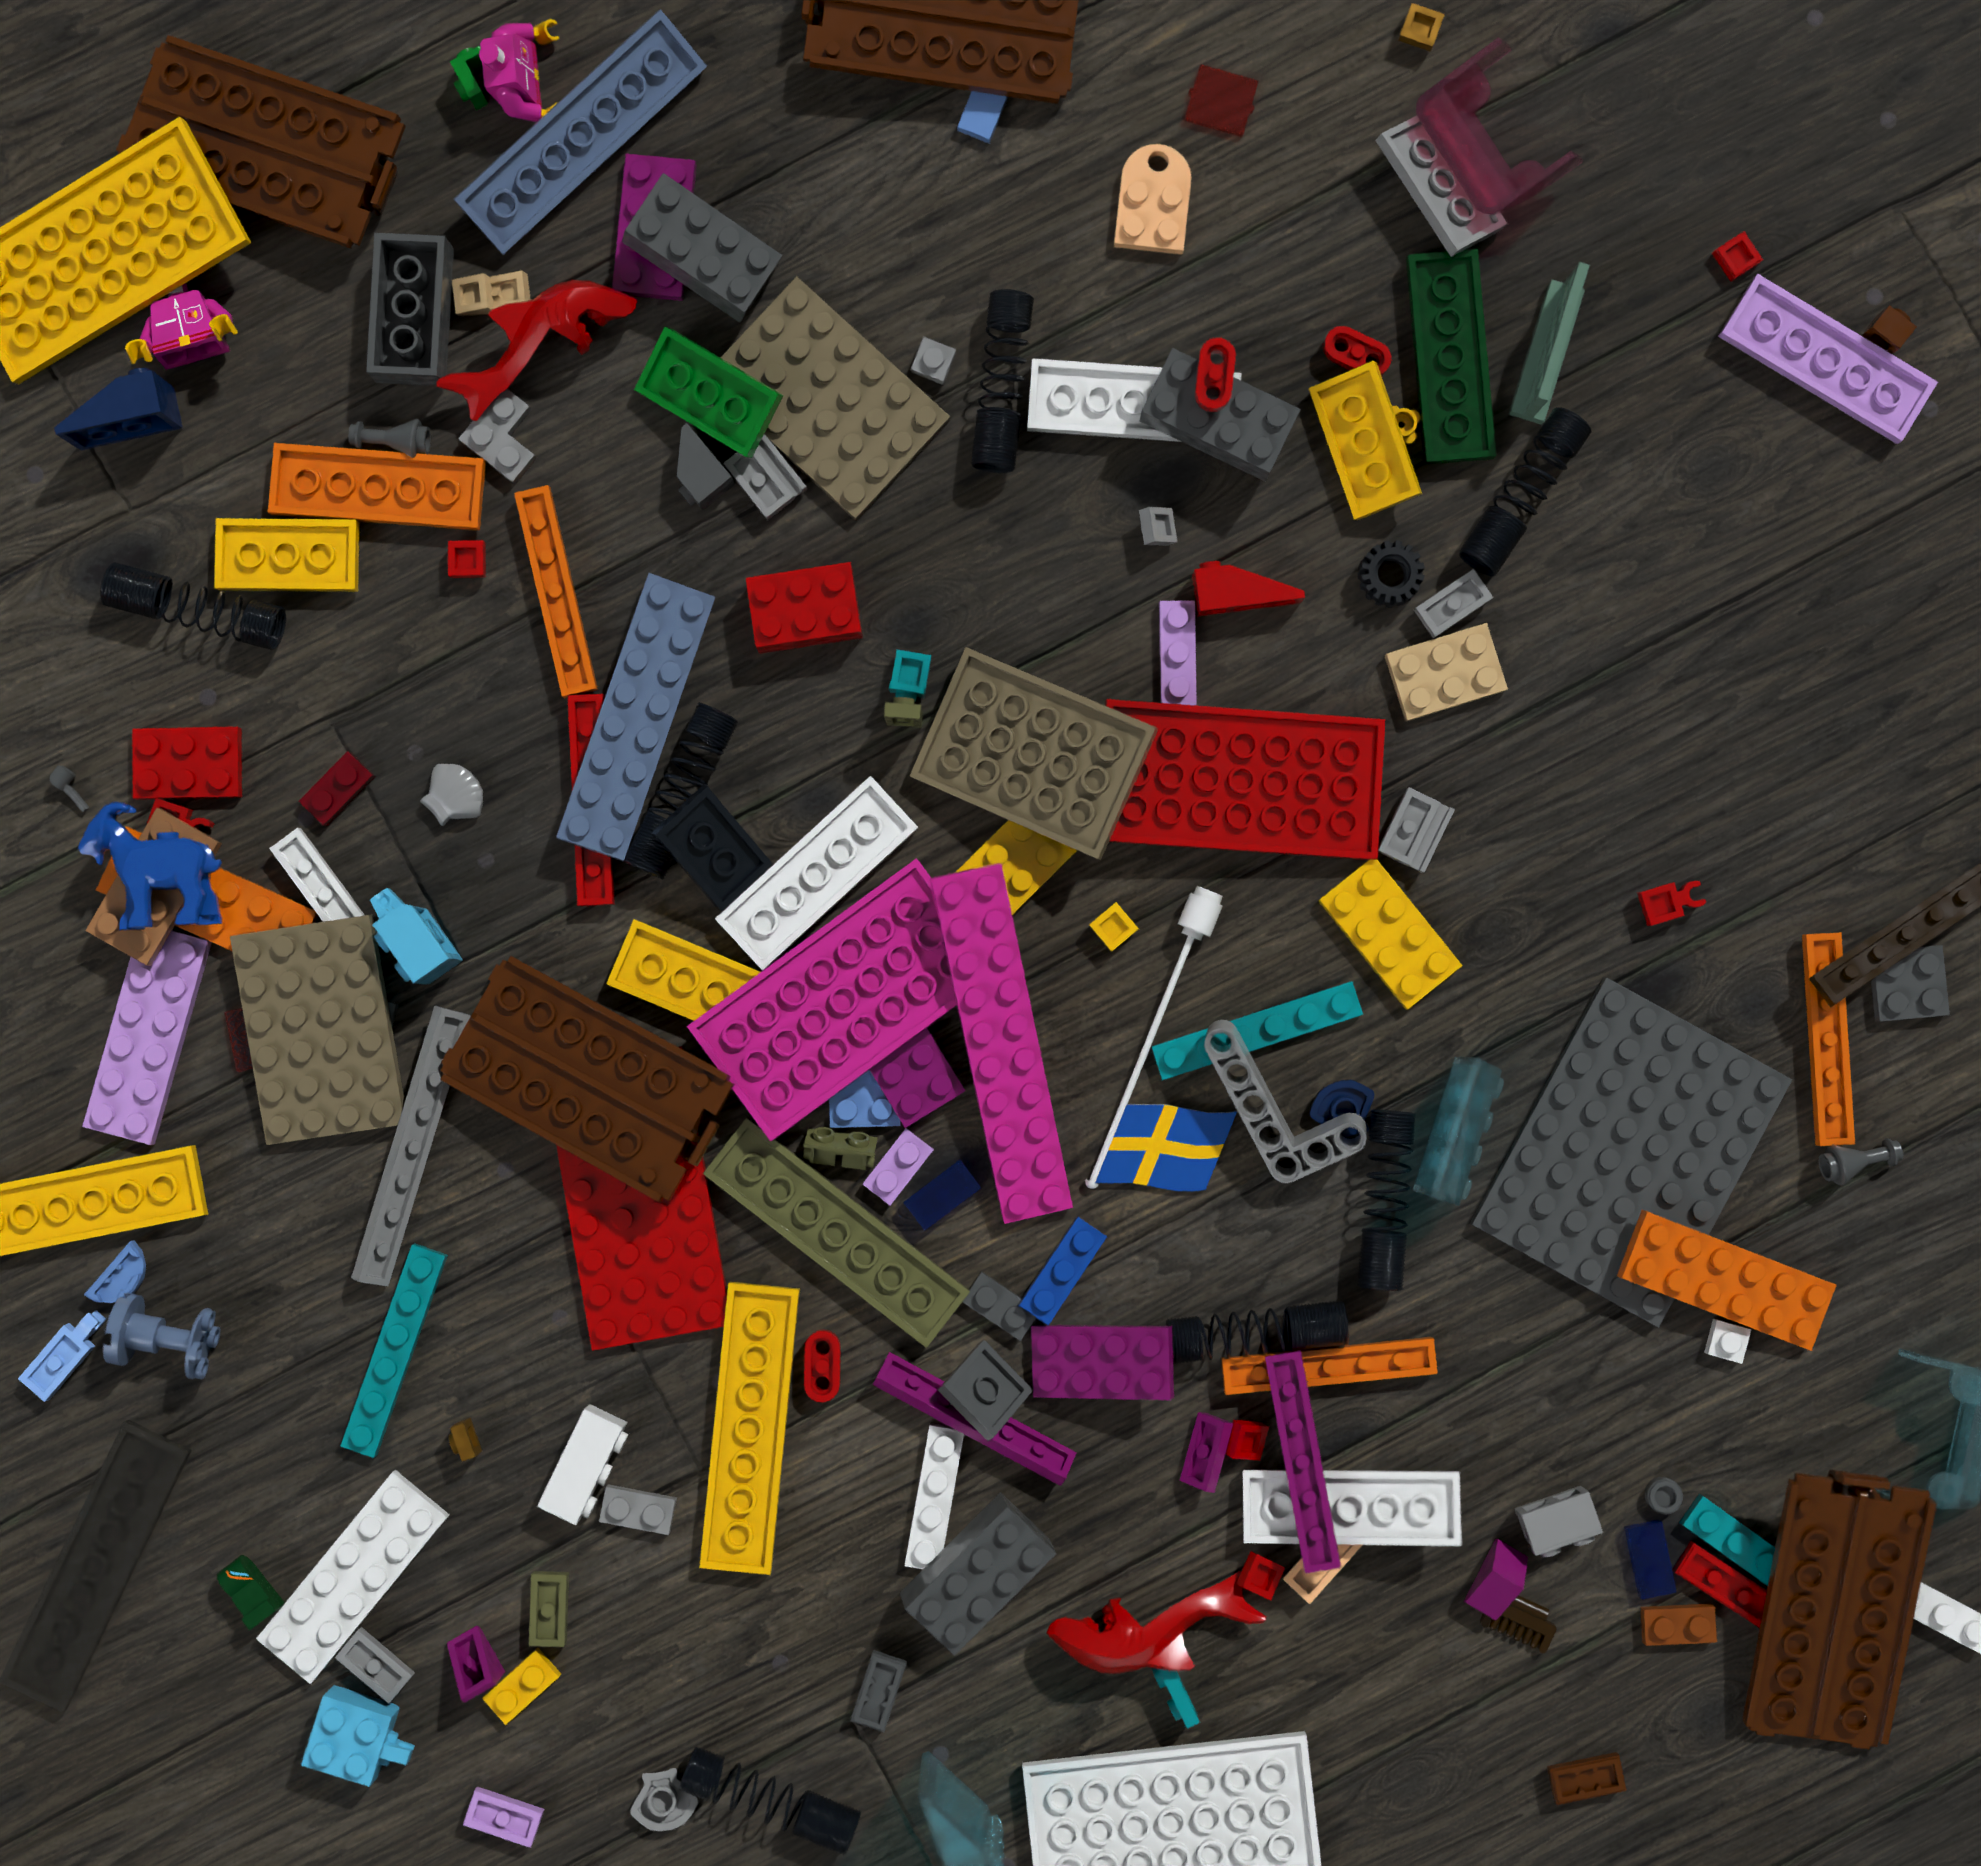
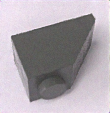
(699, 471)

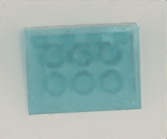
(1458, 1130)
(959, 1818)

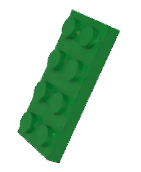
(708, 392)

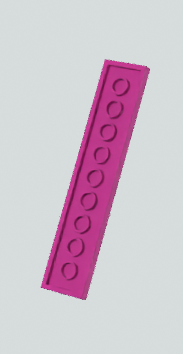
(1001, 1042)

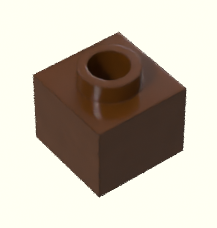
(1890, 329)

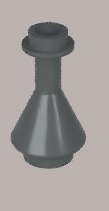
(405, 438)
(1843, 1163)

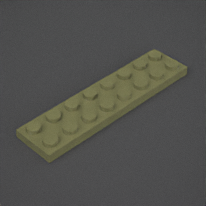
(836, 1232)

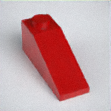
(1233, 589)

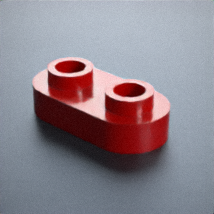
(1358, 349)
(1215, 375)
(822, 1364)

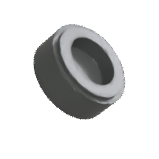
(1663, 1495)

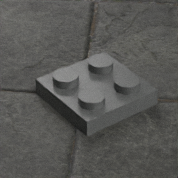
(1912, 987)
(985, 1390)

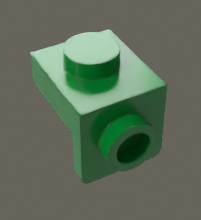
(465, 65)

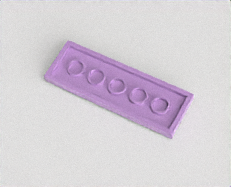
(1828, 359)
(147, 1040)

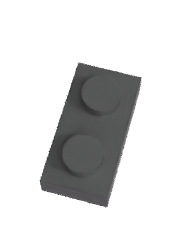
(999, 1305)

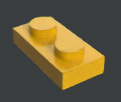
(521, 1686)

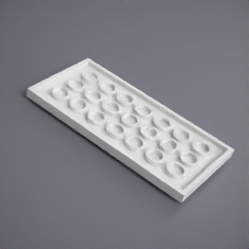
(1176, 1806)

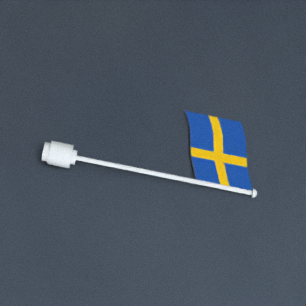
(1164, 1142)

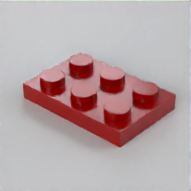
(187, 763)

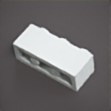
(584, 1465)

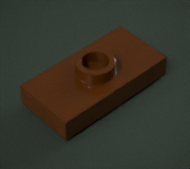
(1586, 1778)

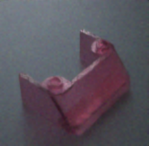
(1451, 122)

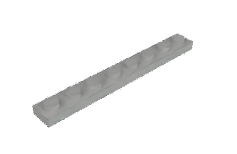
(408, 1151)

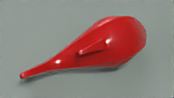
(526, 327)
(1158, 1644)

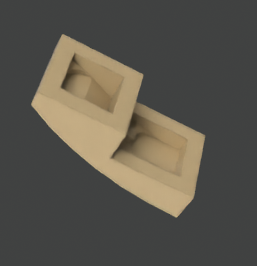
(483, 293)

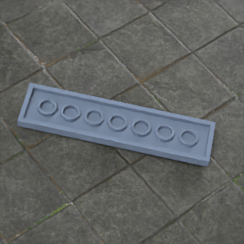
(580, 132)
(635, 717)

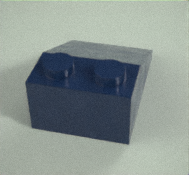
(123, 411)

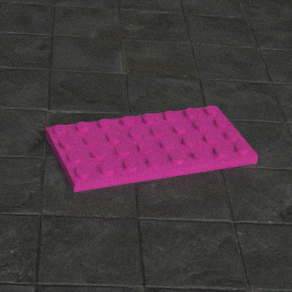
(833, 1004)

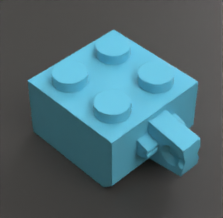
(413, 939)
(355, 1737)

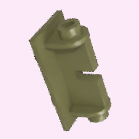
(823, 1145)

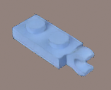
(61, 1356)

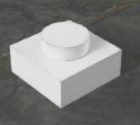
(1727, 1341)

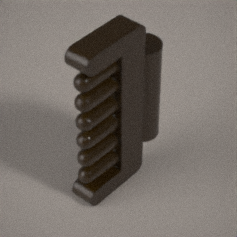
(1527, 1615)

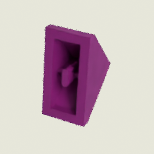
(1498, 1580)
(474, 1663)

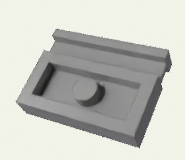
(766, 478)
(1415, 830)

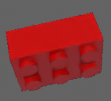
(804, 607)

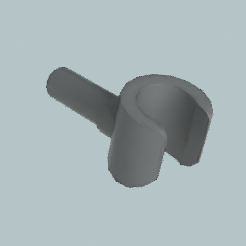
(61, 778)

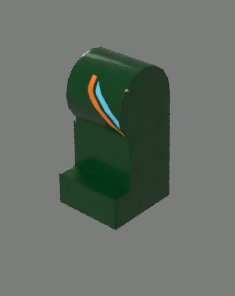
(249, 1591)

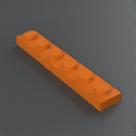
(556, 591)
(1828, 1047)
(1337, 1364)

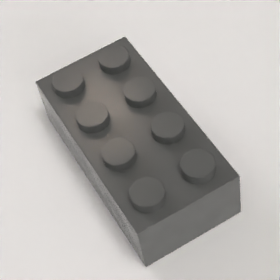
(701, 247)
(409, 308)
(1241, 434)
(977, 1573)

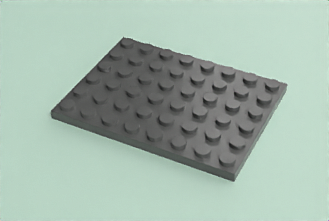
(1628, 1124)

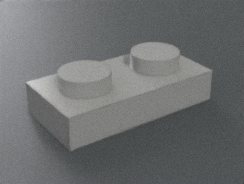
(1453, 603)
(637, 1509)
(374, 1665)

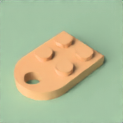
(1153, 202)

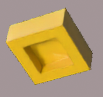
(1113, 926)

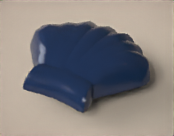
(1342, 1098)

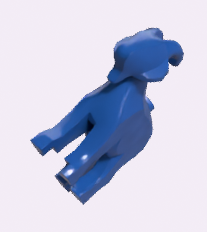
(152, 865)

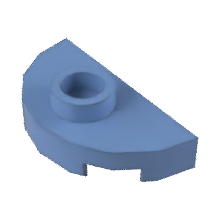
(121, 1276)

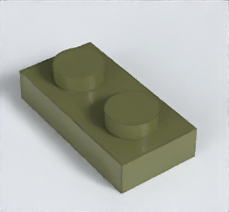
(903, 712)
(548, 1609)

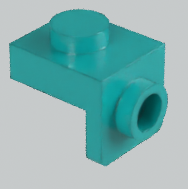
(910, 674)

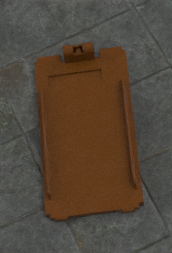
(956, 44)
(274, 140)
(587, 1079)
(1839, 1609)

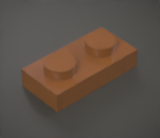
(1678, 1624)

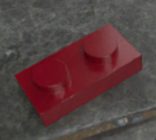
(337, 788)

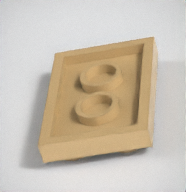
(1446, 672)

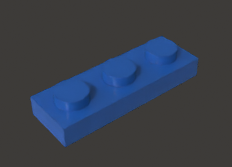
(1062, 1271)

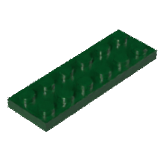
(1451, 357)

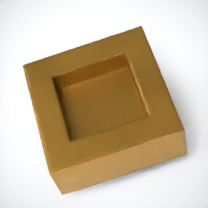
(1421, 27)
(464, 1440)

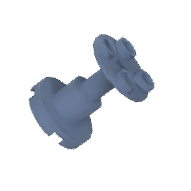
(141, 1332)

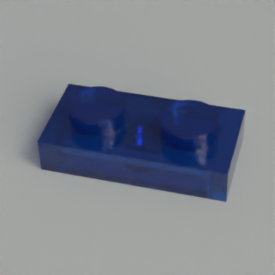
(942, 1194)
(1650, 1559)

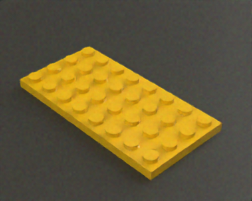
(110, 248)

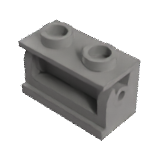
(1559, 1521)

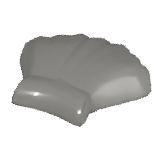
(453, 793)
(660, 1802)

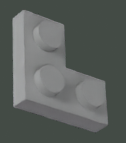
(492, 437)

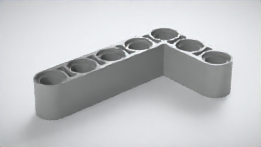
(1270, 1115)

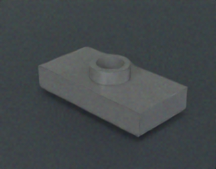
(878, 1691)

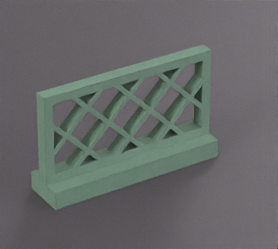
(1548, 346)

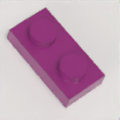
(1206, 1452)

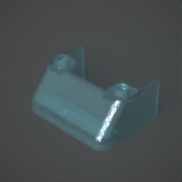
(1961, 1483)

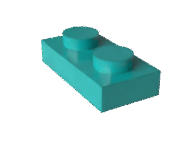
(1180, 1704)

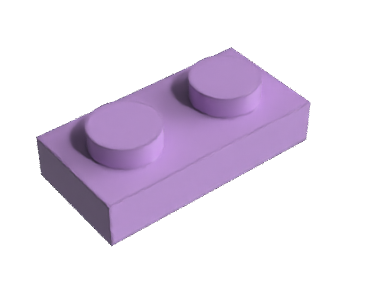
(898, 1166)
(503, 1817)

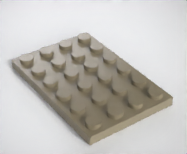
(844, 406)
(1034, 753)
(318, 1029)

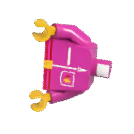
(512, 67)
(183, 330)

